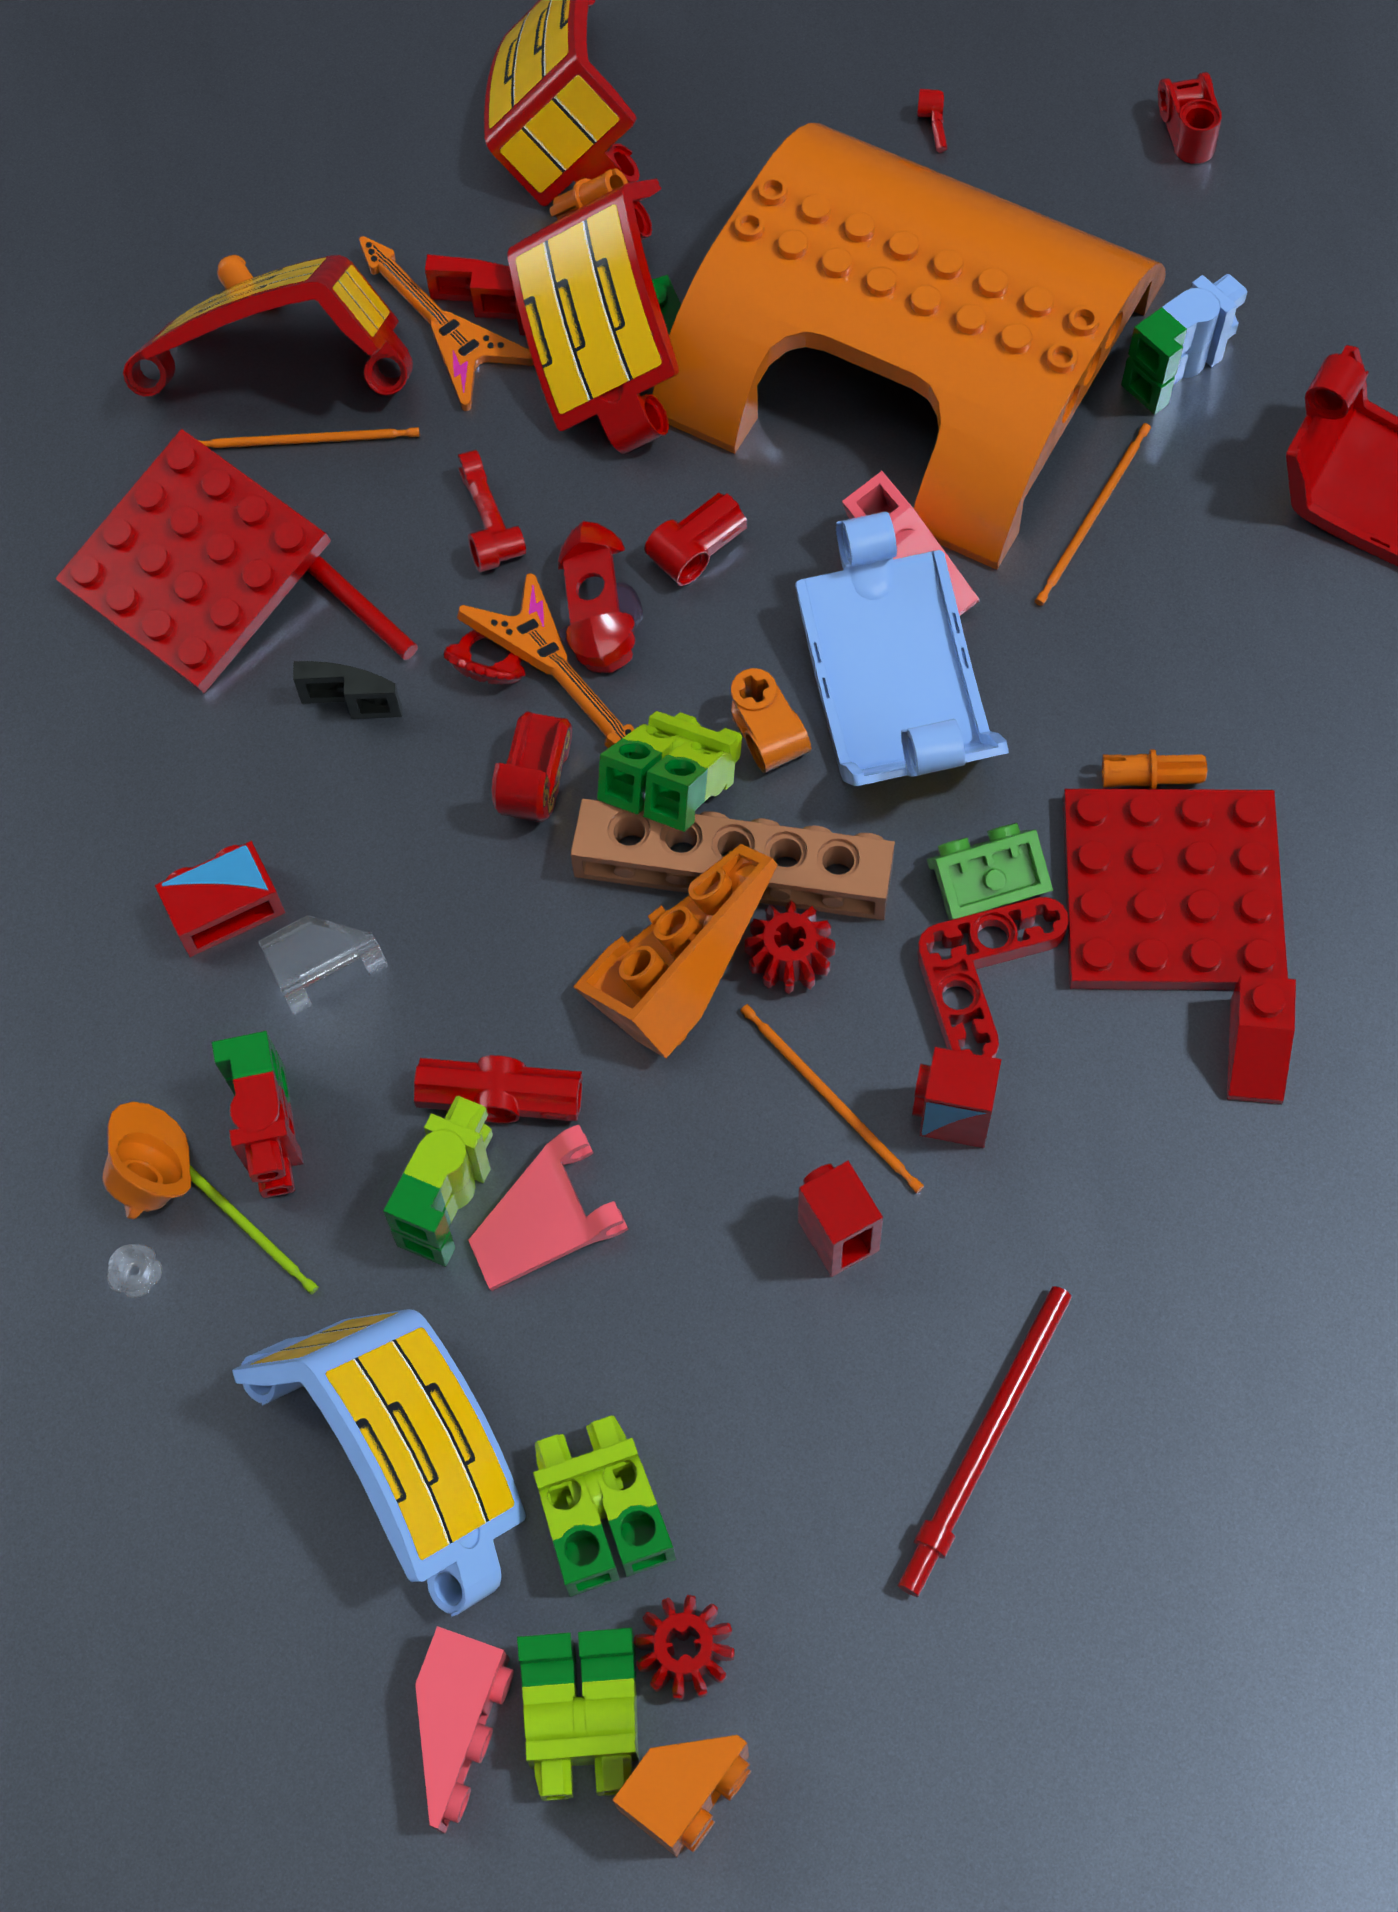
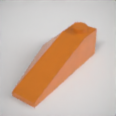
(671, 969)

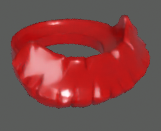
(502, 672)

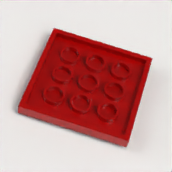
(193, 560)
(1172, 888)

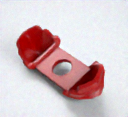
(597, 628)

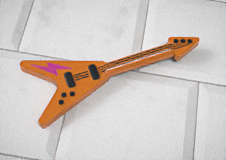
(458, 340)
(537, 641)

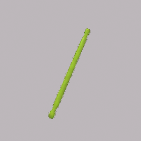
(251, 1230)

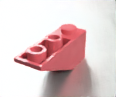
(910, 531)
(453, 1704)

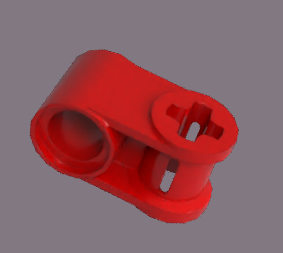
(1191, 117)

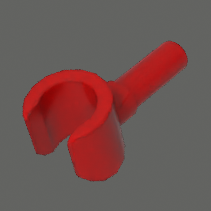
(931, 106)

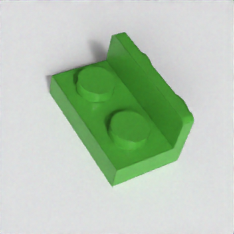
(990, 872)

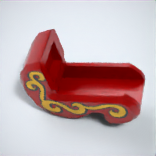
(532, 776)

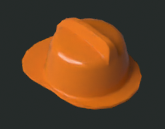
(145, 1158)

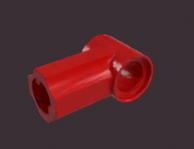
(686, 546)

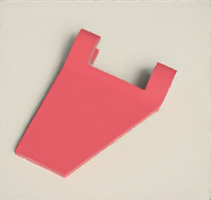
(542, 1216)

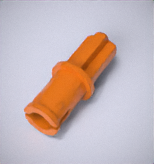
(585, 192)
(1152, 769)

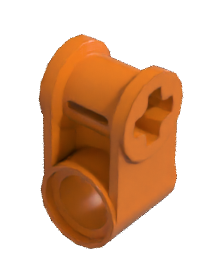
(766, 720)

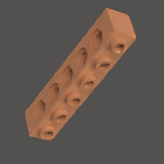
(653, 864)

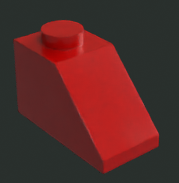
(1260, 1038)

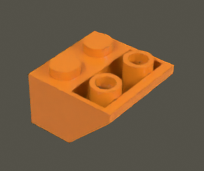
(679, 1786)

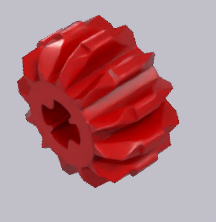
(798, 932)
(686, 1668)

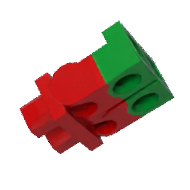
(260, 1111)

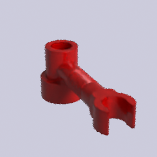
(495, 542)

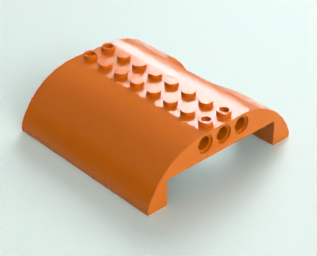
(919, 283)

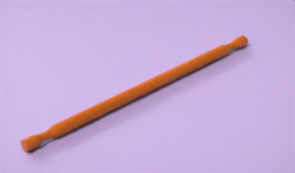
(311, 438)
(1092, 514)
(832, 1099)

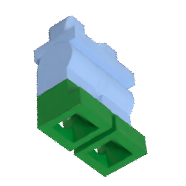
(1181, 339)

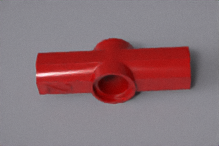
(501, 1086)

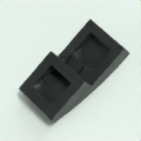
(362, 690)

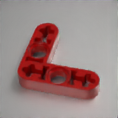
(961, 967)

